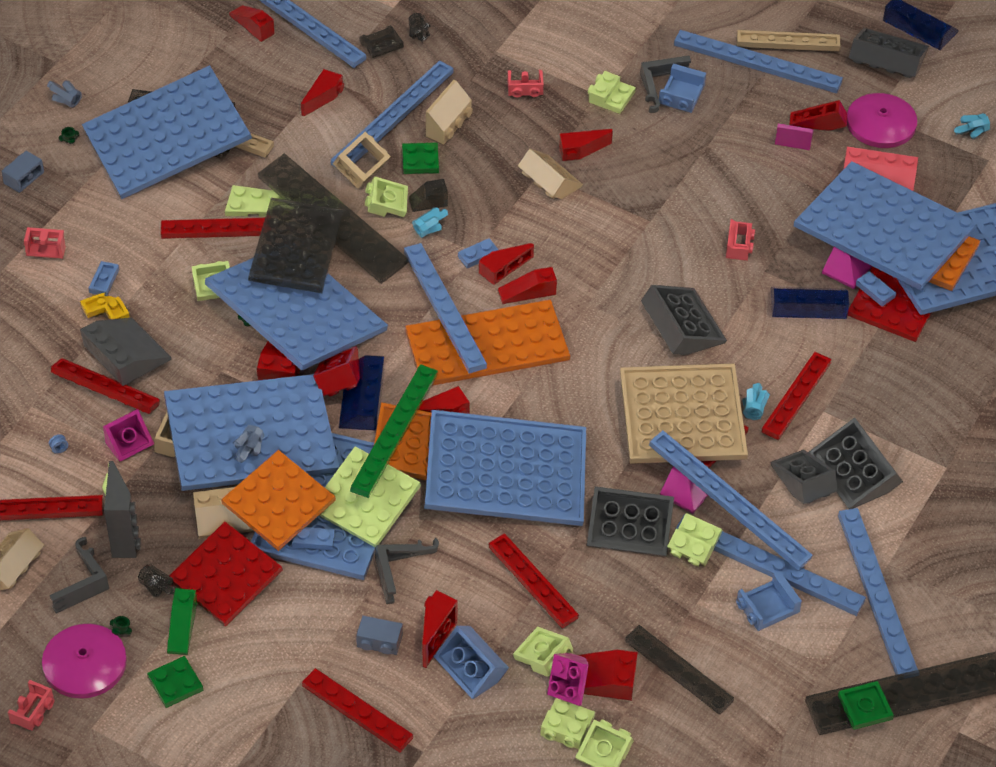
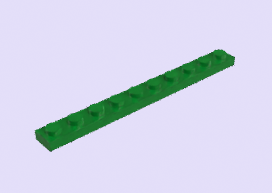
(393, 431)

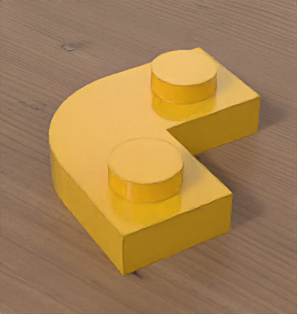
(100, 303)

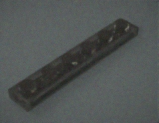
(679, 669)

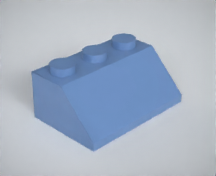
(470, 661)

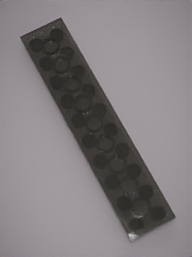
(354, 235)
(914, 691)

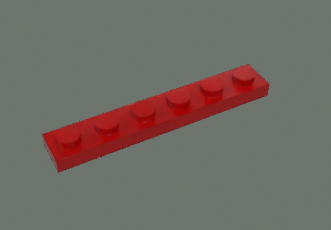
(211, 228)
(105, 386)
(796, 396)
(51, 507)
(533, 581)
(357, 710)

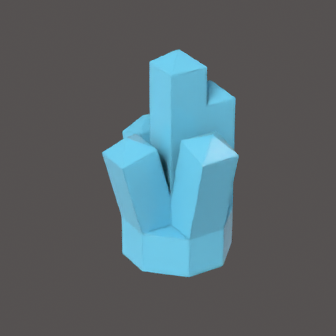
(978, 123)
(428, 222)
(755, 402)

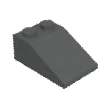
(805, 476)

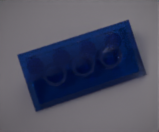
(918, 24)
(809, 302)
(362, 403)

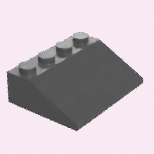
(888, 52)
(682, 319)
(123, 348)
(858, 465)
(120, 516)
(630, 521)

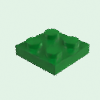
(420, 158)
(175, 681)
(865, 705)

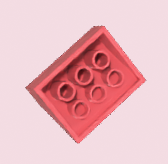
(892, 166)

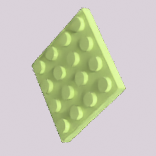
(372, 516)

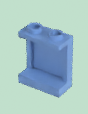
(682, 88)
(769, 602)

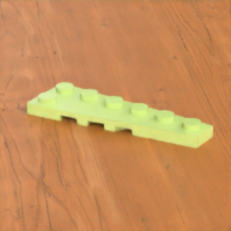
(249, 201)

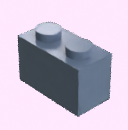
(22, 171)
(379, 635)

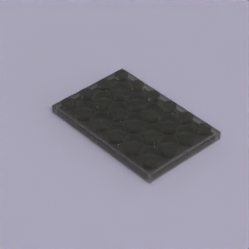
(296, 245)

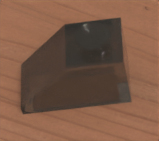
(429, 196)

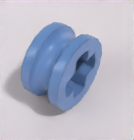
(58, 443)

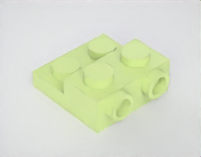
(610, 92)
(386, 197)
(204, 271)
(694, 540)
(540, 649)
(567, 723)
(604, 745)

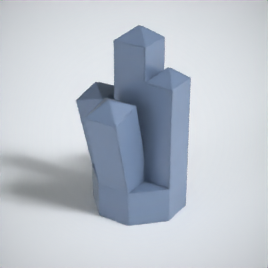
(67, 94)
(248, 442)

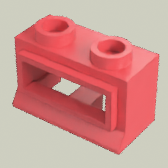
(525, 86)
(43, 247)
(735, 250)
(36, 691)

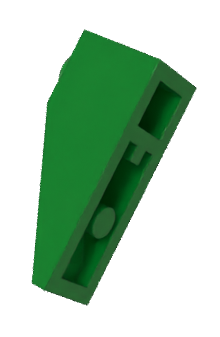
(182, 621)

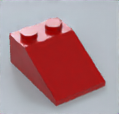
(275, 364)
(338, 372)
(438, 623)
(611, 674)

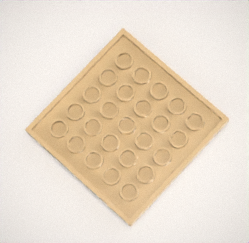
(689, 403)

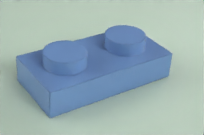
(472, 254)
(104, 278)
(875, 288)
(314, 539)

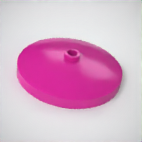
(881, 120)
(84, 661)

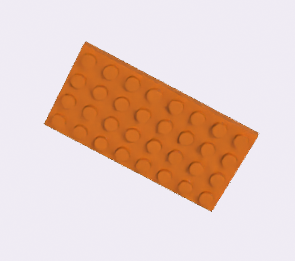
(506, 338)

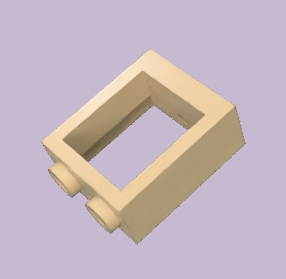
(351, 170)

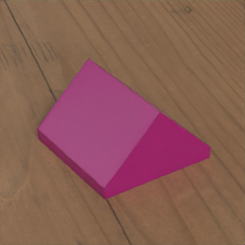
(794, 136)
(127, 435)

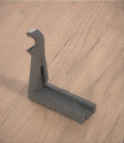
(658, 68)
(392, 552)
(85, 588)

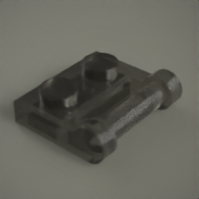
(381, 42)

